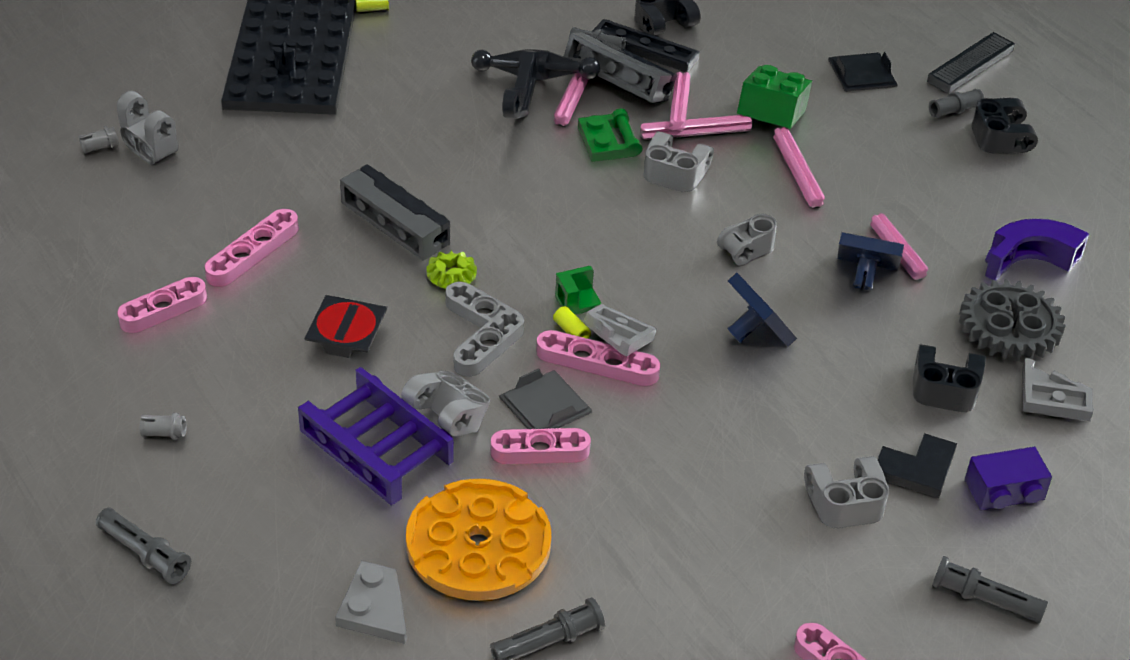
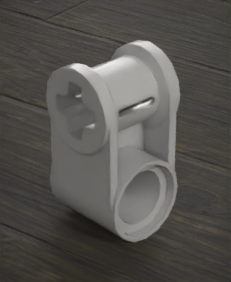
(751, 239)

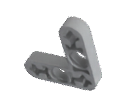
(465, 302)

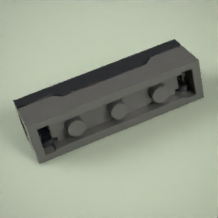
(623, 67)
(395, 212)

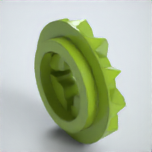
(465, 270)

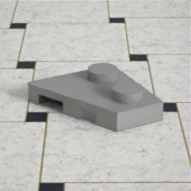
(619, 329)
(1055, 394)
(374, 604)

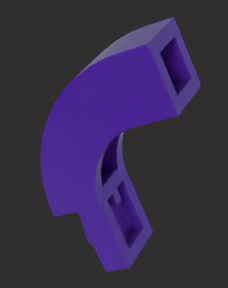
(1035, 239)

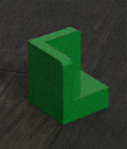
(576, 290)

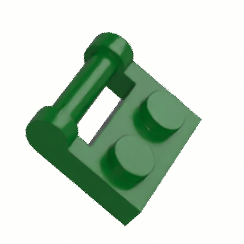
(601, 141)

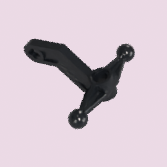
(528, 67)

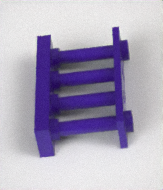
(363, 460)

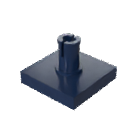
(869, 254)
(758, 314)

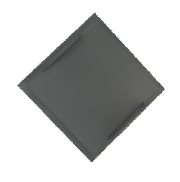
(544, 401)

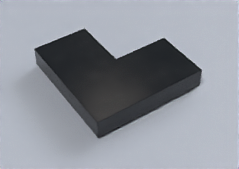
(922, 472)

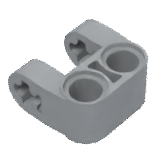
(146, 134)
(675, 167)
(451, 397)
(849, 500)

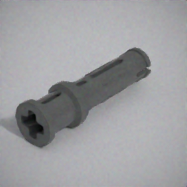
(152, 551)
(971, 584)
(562, 627)

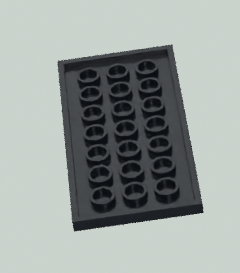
(290, 56)

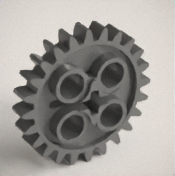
(1034, 319)

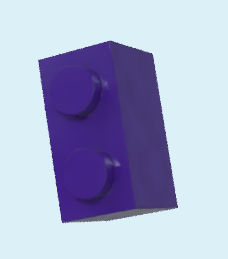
(1008, 478)

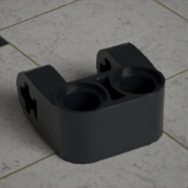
(654, 13)
(1002, 132)
(945, 384)

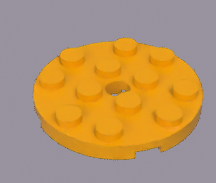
(499, 566)

